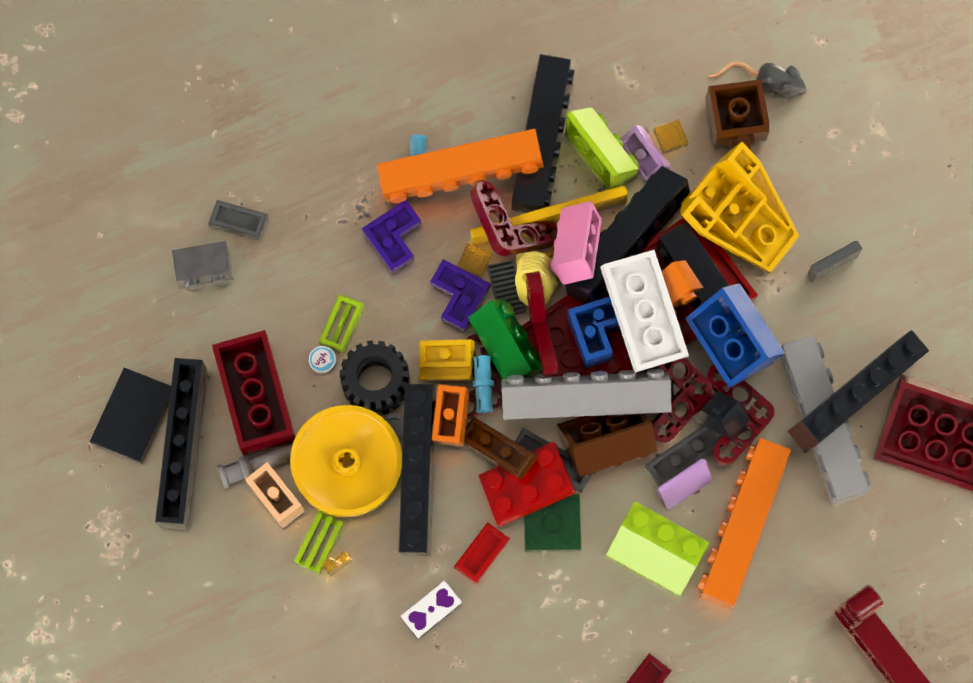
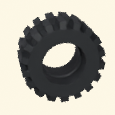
(370, 356)

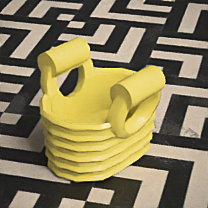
(534, 262)

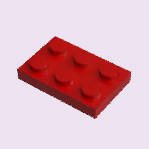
(540, 487)

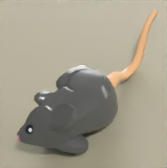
(773, 78)

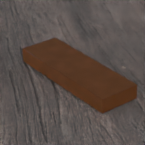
(498, 448)

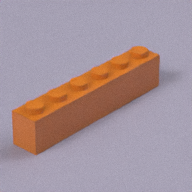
(460, 166)
(744, 524)

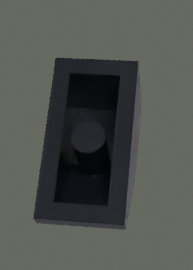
(722, 415)

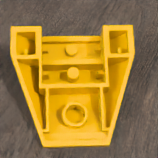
(741, 210)

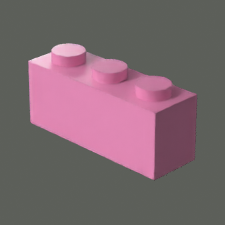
(576, 243)

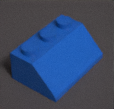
(734, 334)

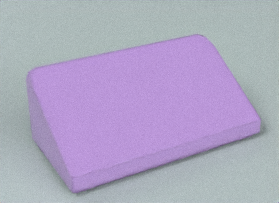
(645, 151)
(684, 484)

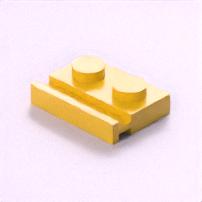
(446, 360)

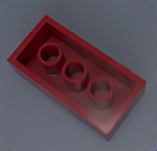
(254, 393)

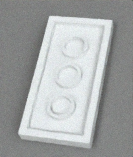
(644, 311)

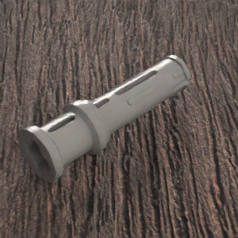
(246, 466)

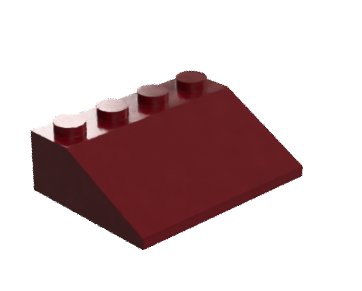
(929, 432)

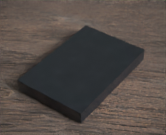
(132, 415)

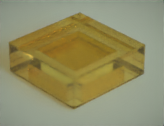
(671, 136)
(474, 260)

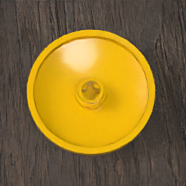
(346, 460)

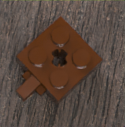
(749, 125)

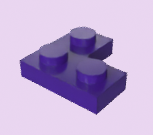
(386, 235)
(466, 293)

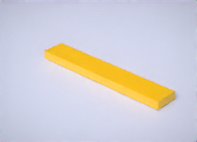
(600, 200)

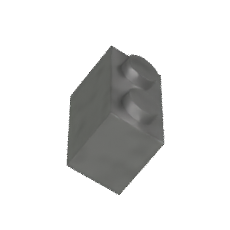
(202, 265)

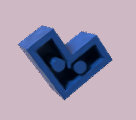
(589, 329)

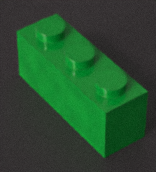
(505, 340)

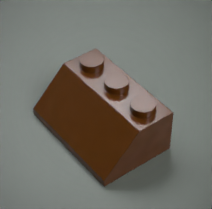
(606, 441)

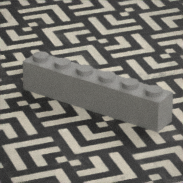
(586, 394)
(836, 453)

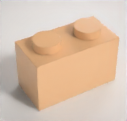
(274, 495)

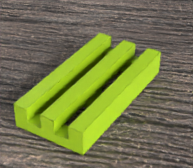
(352, 325)
(303, 549)

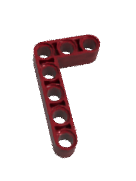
(875, 638)

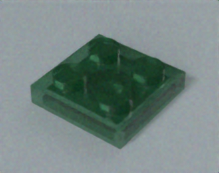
(554, 527)

